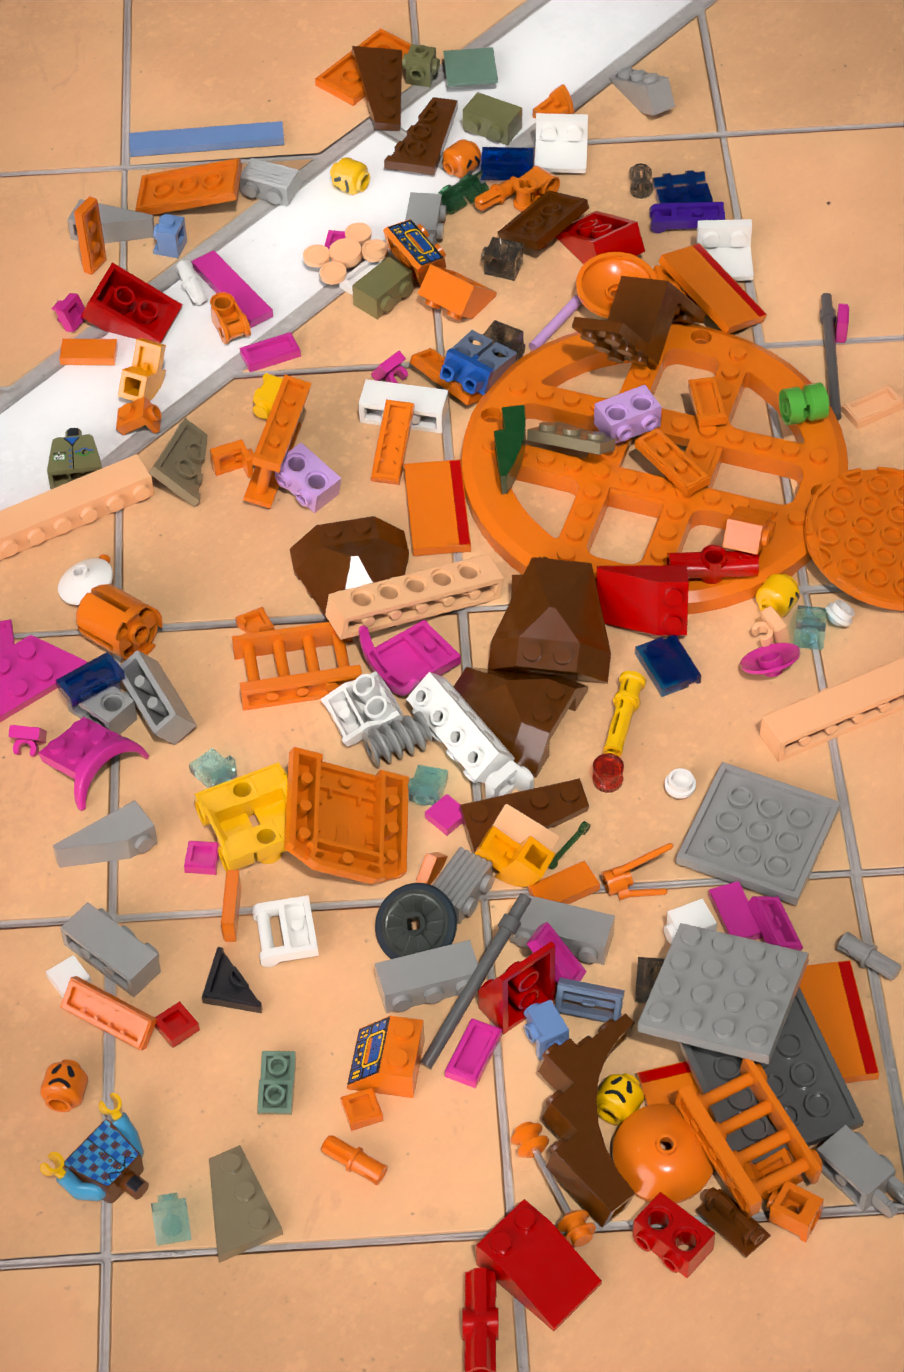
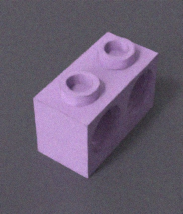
(628, 414)
(311, 474)

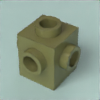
(422, 60)

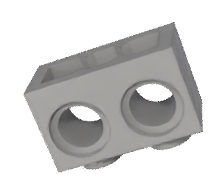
(109, 709)

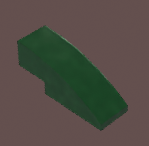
(510, 445)

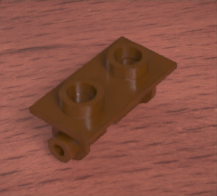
(731, 1223)

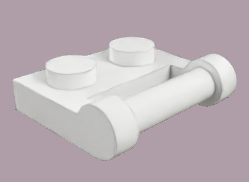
(296, 929)

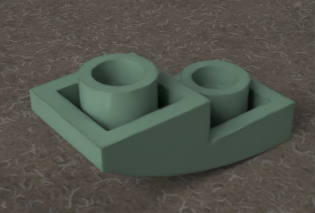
(277, 1082)

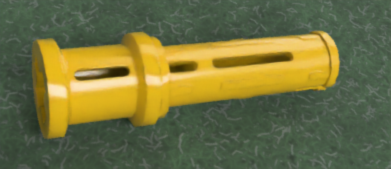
(625, 703)

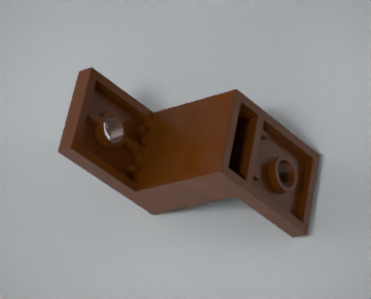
(639, 320)

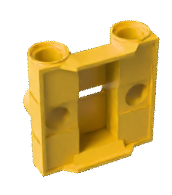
(228, 811)

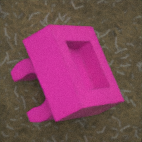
(69, 312)
(390, 367)
(27, 735)

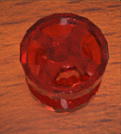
(609, 765)

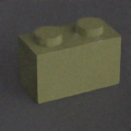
(492, 118)
(382, 288)

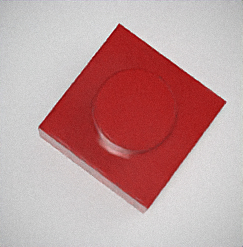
(176, 1024)

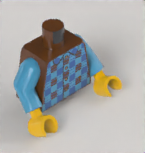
(104, 1162)

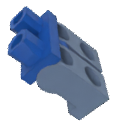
(476, 365)

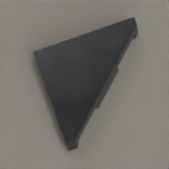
(228, 987)

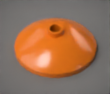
(601, 275)
(648, 1167)

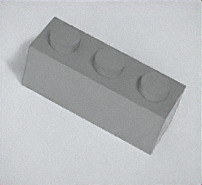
(156, 698)
(582, 930)
(111, 949)
(425, 976)

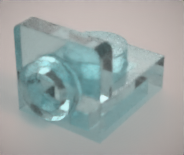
(810, 627)
(213, 768)
(427, 785)
(171, 1219)

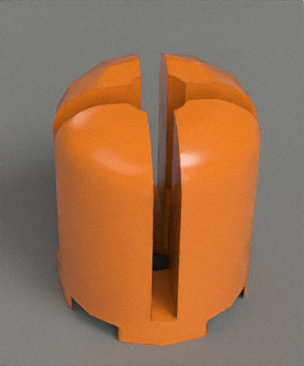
(118, 621)

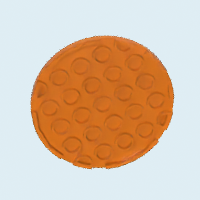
(859, 534)

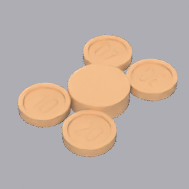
(345, 253)

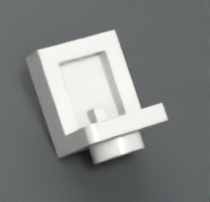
(508, 779)

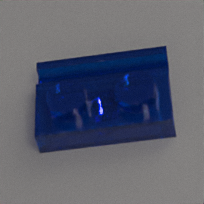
(505, 162)
(667, 665)

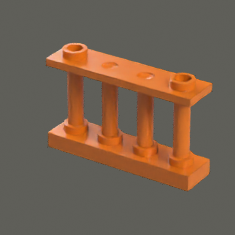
(277, 440)
(297, 687)
(731, 1163)

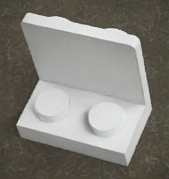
(561, 142)
(729, 245)

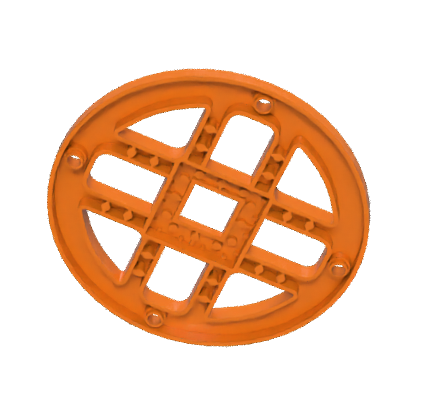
(604, 483)

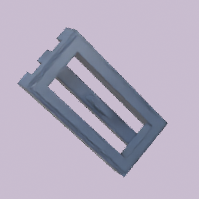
(589, 995)

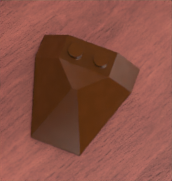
(348, 556)
(554, 624)
(521, 708)

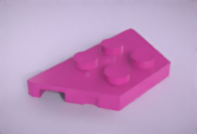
(30, 673)

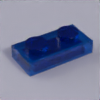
(90, 679)

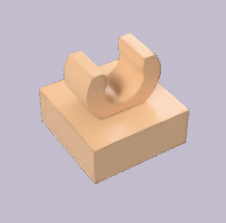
(773, 626)

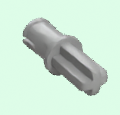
(868, 956)

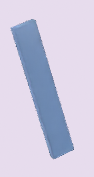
(206, 139)

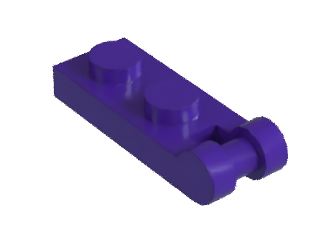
(683, 215)

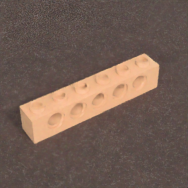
(414, 596)

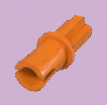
(496, 194)
(354, 1159)

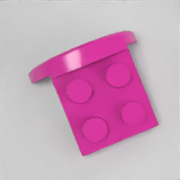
(409, 656)
(83, 752)

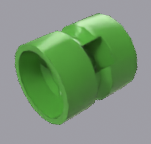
(807, 403)

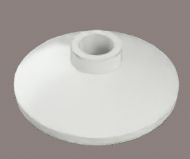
(82, 578)

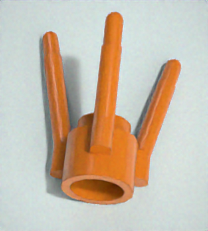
(619, 878)

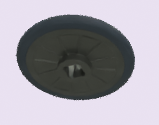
(415, 903)

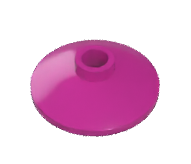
(770, 659)

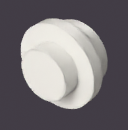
(840, 613)
(680, 783)

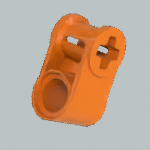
(533, 185)
(228, 317)

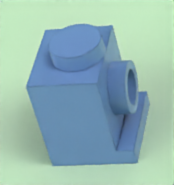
(170, 236)
(545, 1026)

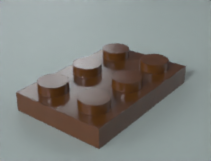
(544, 219)

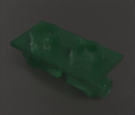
(468, 187)

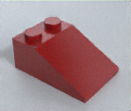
(601, 234)
(130, 307)
(645, 597)
(518, 988)
(537, 1265)

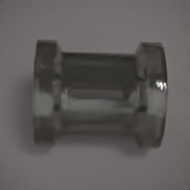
(647, 186)

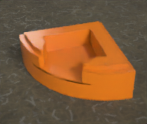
(254, 621)
(431, 867)

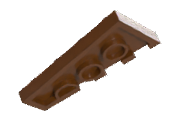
(381, 83)
(425, 140)
(545, 805)

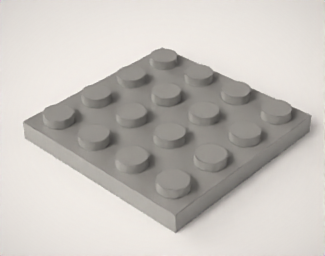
(758, 833)
(723, 993)

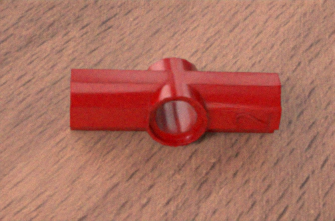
(716, 563)
(480, 1321)

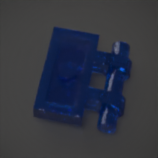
(684, 194)

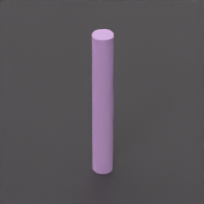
(555, 323)

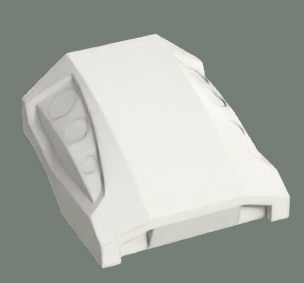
(362, 705)

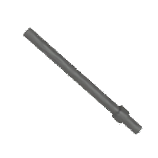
(827, 319)
(507, 926)

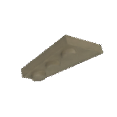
(571, 437)
(181, 462)
(239, 1205)

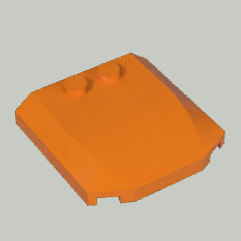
(346, 819)

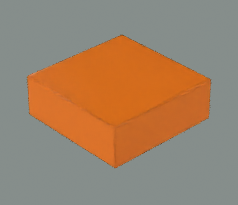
(361, 1109)

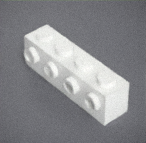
(459, 728)

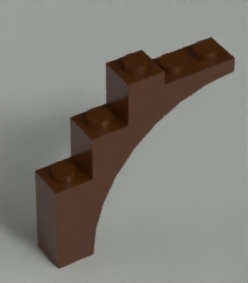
(581, 1155)

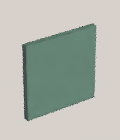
(470, 66)

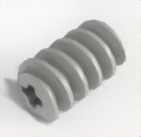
(397, 738)

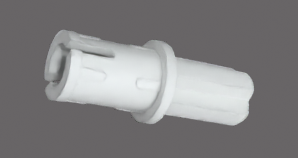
(191, 282)

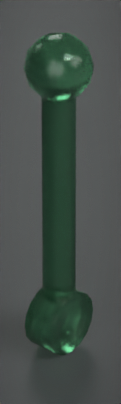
(582, 830)

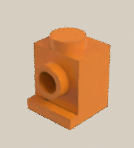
(795, 1209)

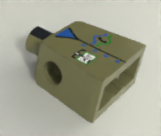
(72, 457)

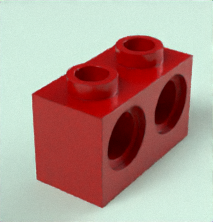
(679, 1230)

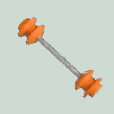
(573, 1221)

